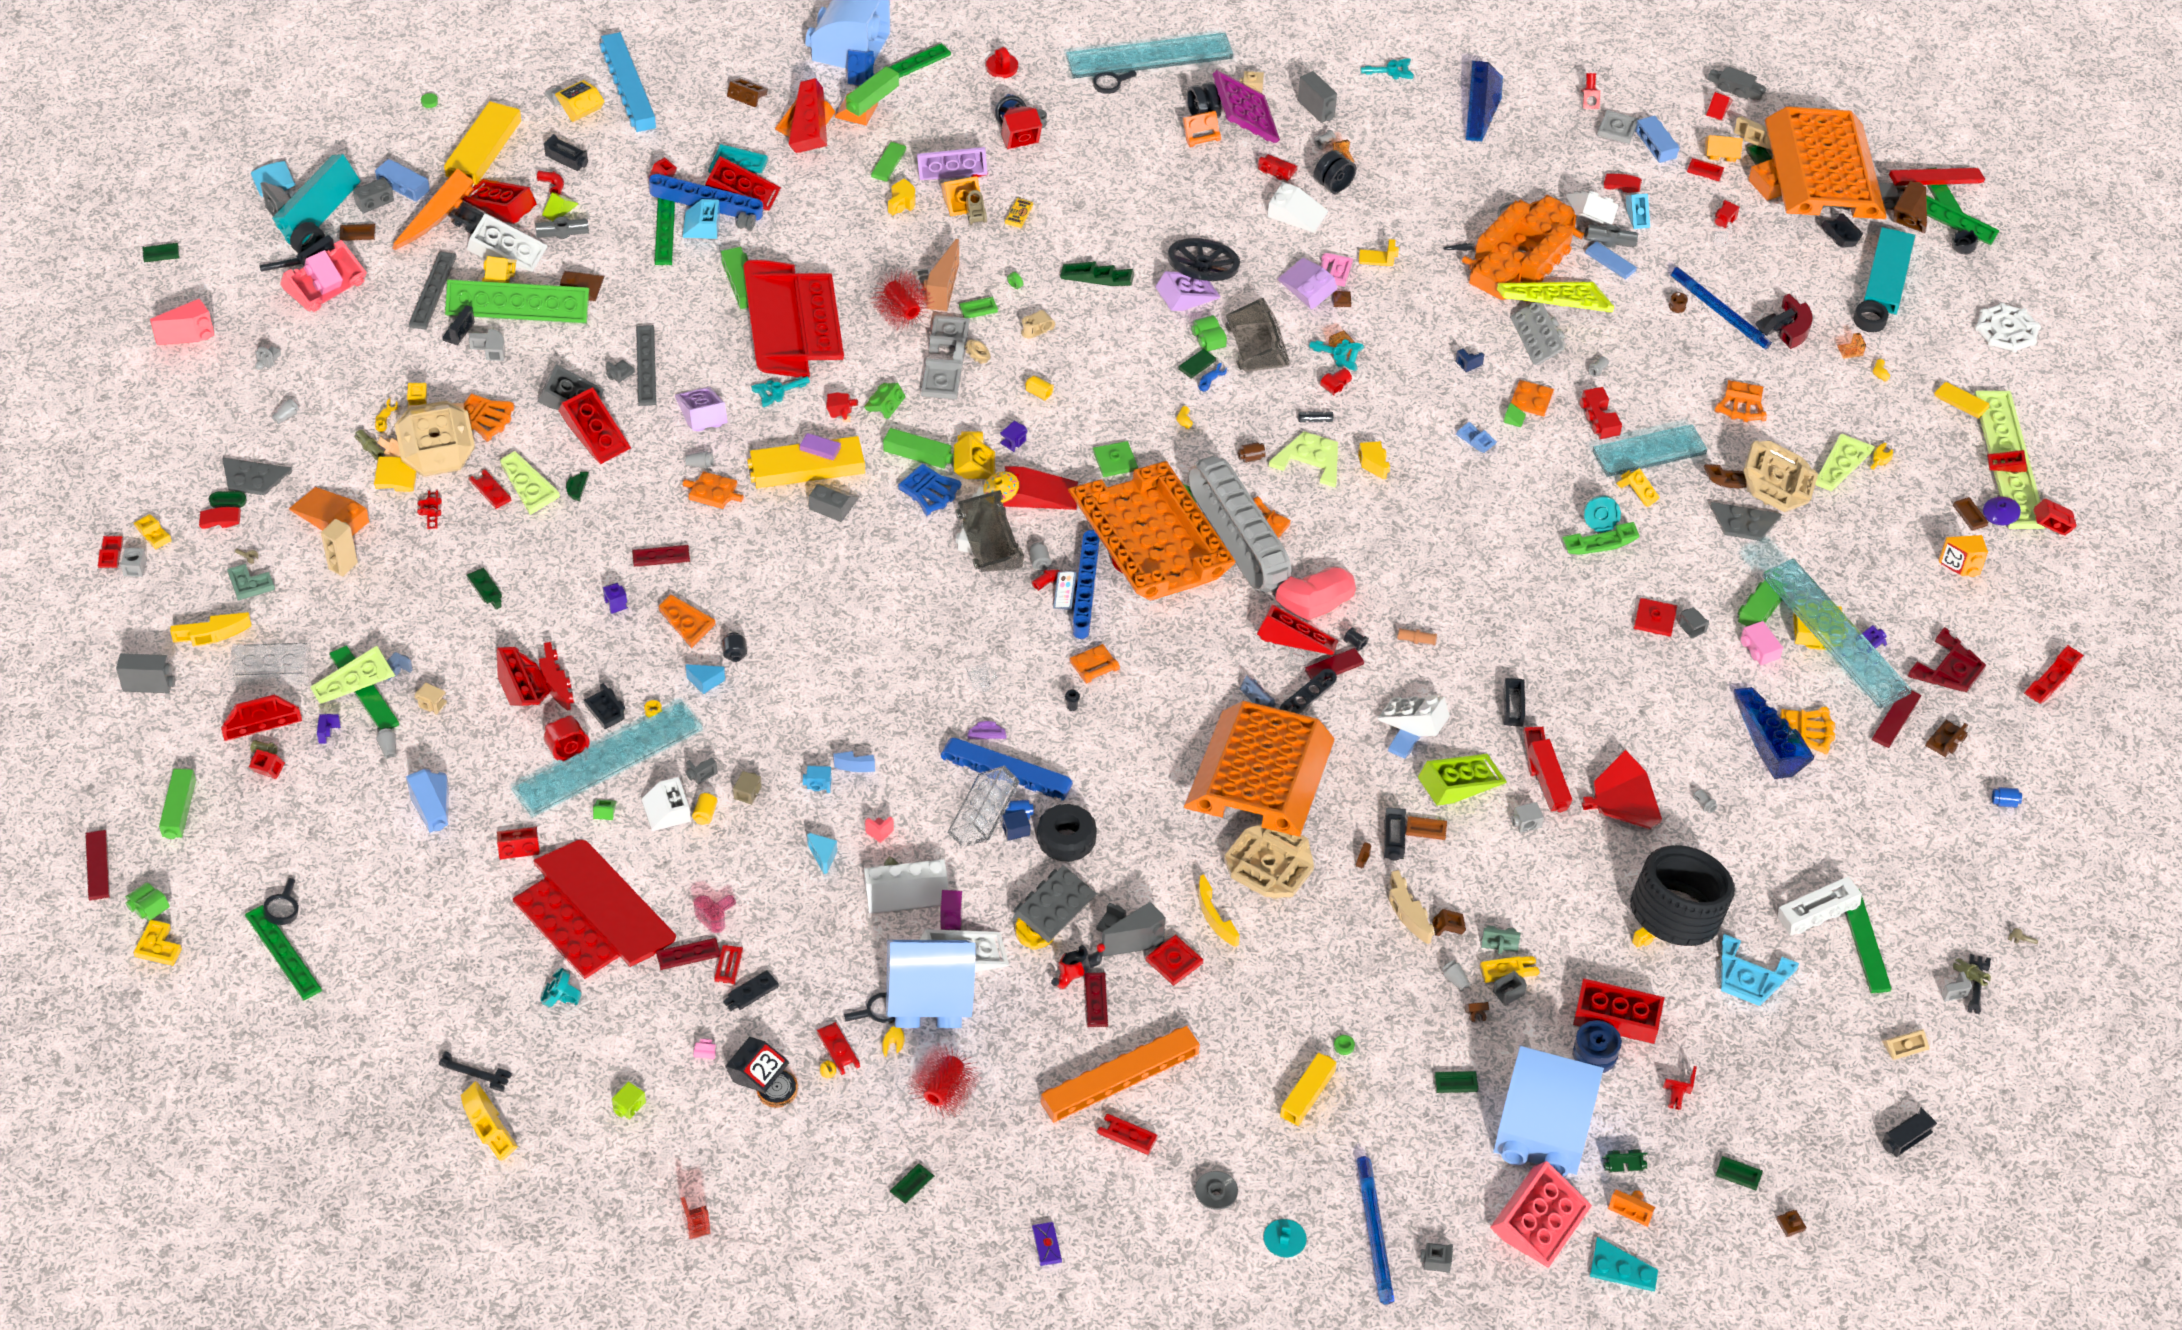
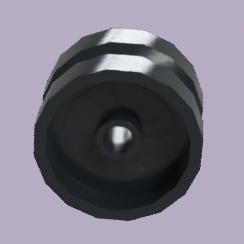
(1204, 99)
(1334, 171)

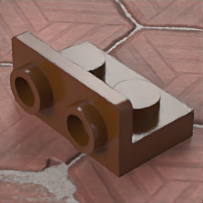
(746, 91)
(1946, 738)

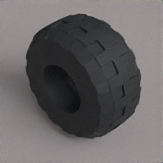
(1063, 846)

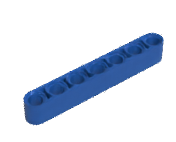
(691, 193)
(1086, 584)
(1029, 775)

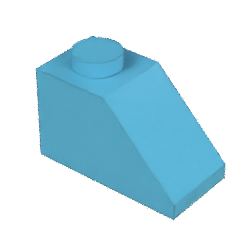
(1638, 210)

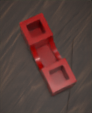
(1603, 424)

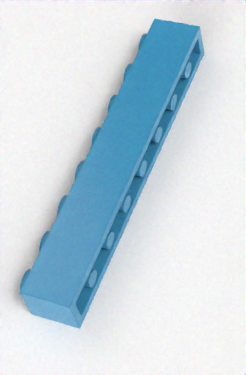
(627, 82)

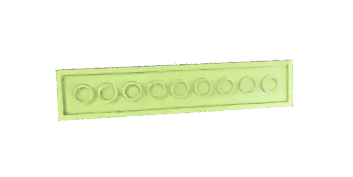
(2004, 434)

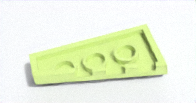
(1843, 459)
(528, 483)
(357, 674)

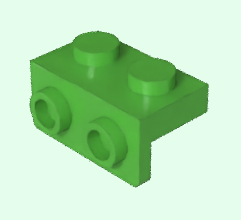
(886, 399)

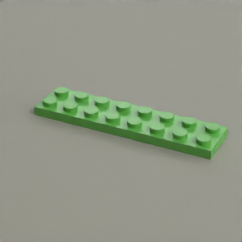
(518, 301)

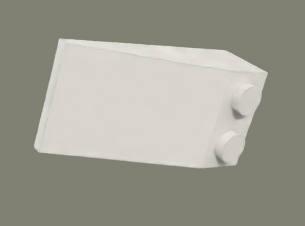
(500, 240)
(985, 946)

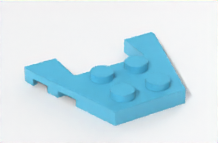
(1750, 980)

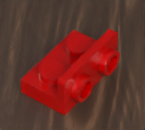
(1277, 167)
(518, 843)

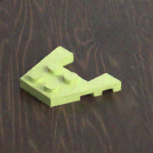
(1313, 451)

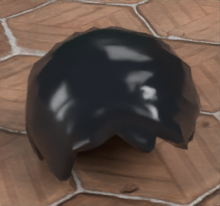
(1965, 242)

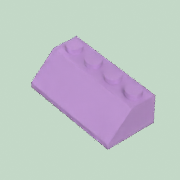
(952, 163)

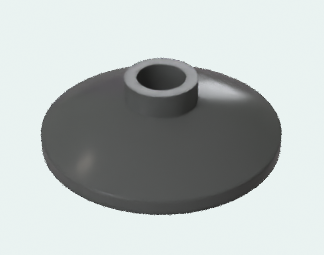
(1218, 1182)

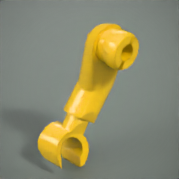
(381, 418)

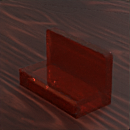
(695, 1220)

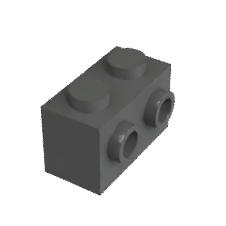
(373, 195)

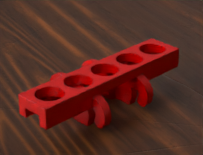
(428, 511)

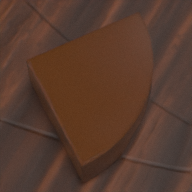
(1364, 855)

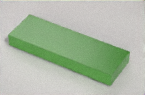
(888, 161)

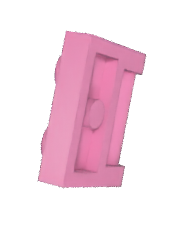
(1340, 268)

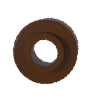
(1251, 452)

